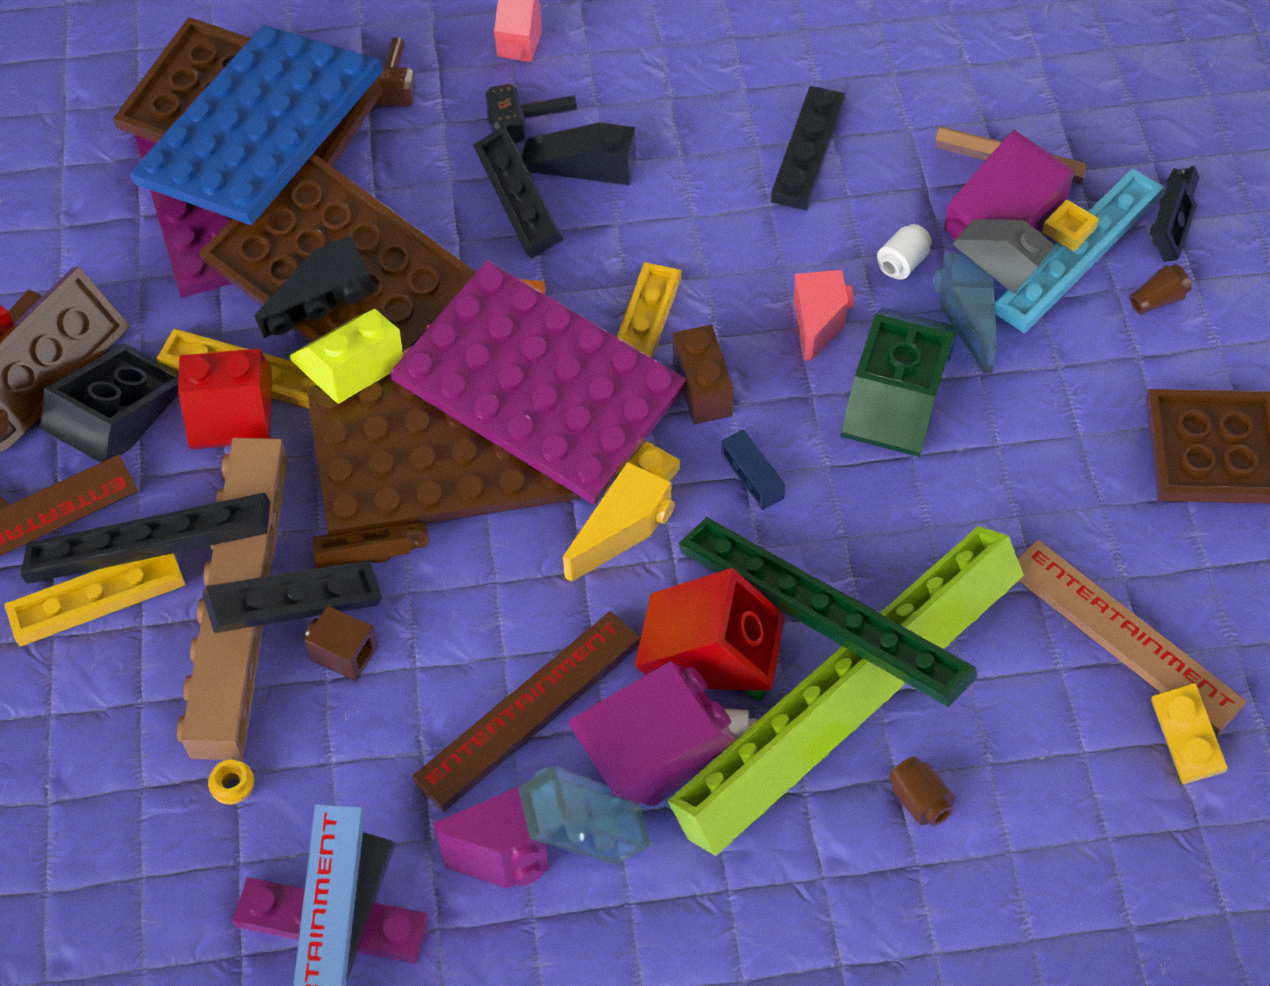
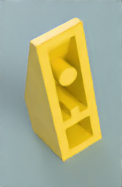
(620, 521)

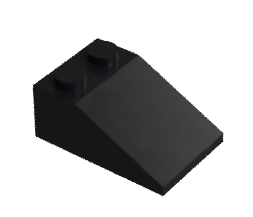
(108, 402)

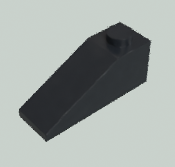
(584, 152)

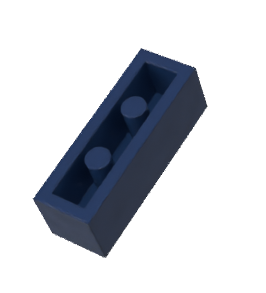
(753, 469)

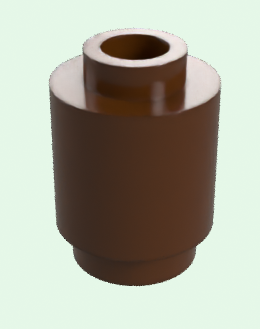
(922, 791)

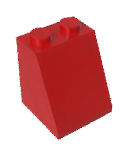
(717, 628)

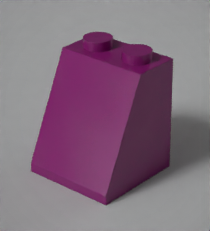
(1012, 184)
(654, 733)

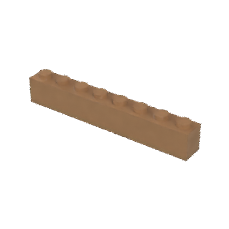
(227, 661)

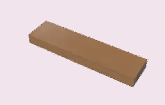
(983, 147)

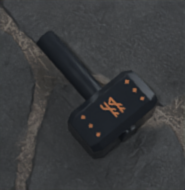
(505, 109)

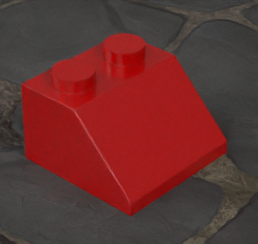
(225, 397)

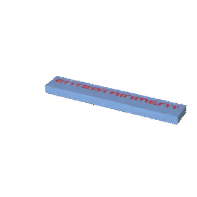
(329, 896)

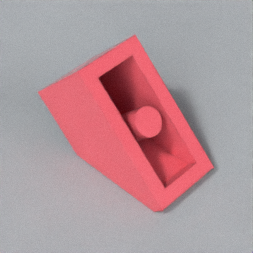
(517, 29)
(820, 308)

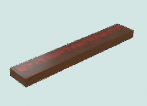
(64, 503)
(526, 711)

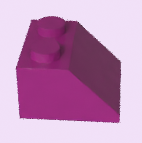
(492, 842)

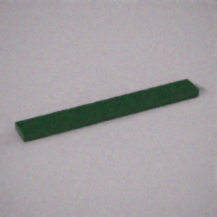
(833, 613)

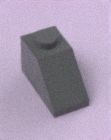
(1004, 249)

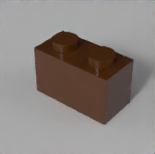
(708, 381)

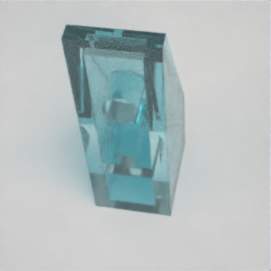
(970, 304)

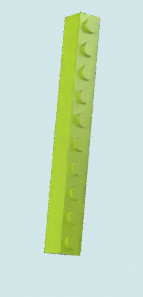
(839, 696)

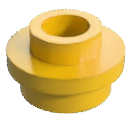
(225, 772)

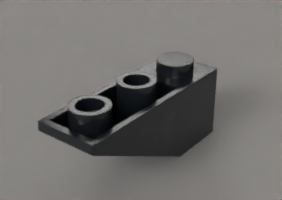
(321, 283)

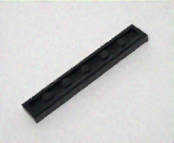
(146, 538)

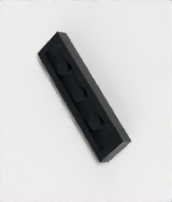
(807, 148)
(518, 192)
(290, 596)

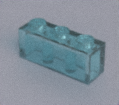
(582, 816)

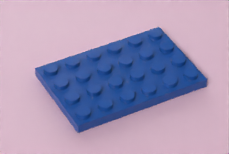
(256, 123)

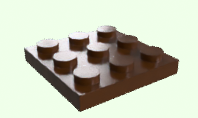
(1210, 445)

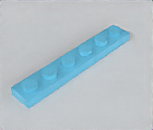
(1064, 267)

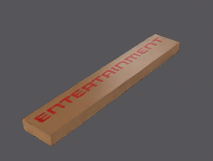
(1124, 633)

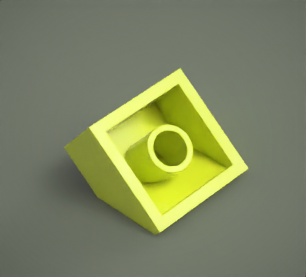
(351, 355)

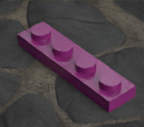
(278, 911)

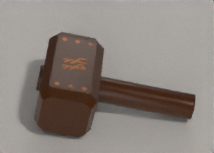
(396, 82)

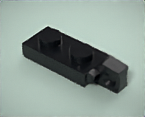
(1175, 213)

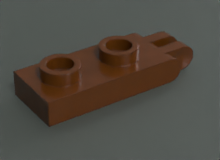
(371, 544)

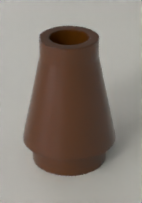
(1162, 289)

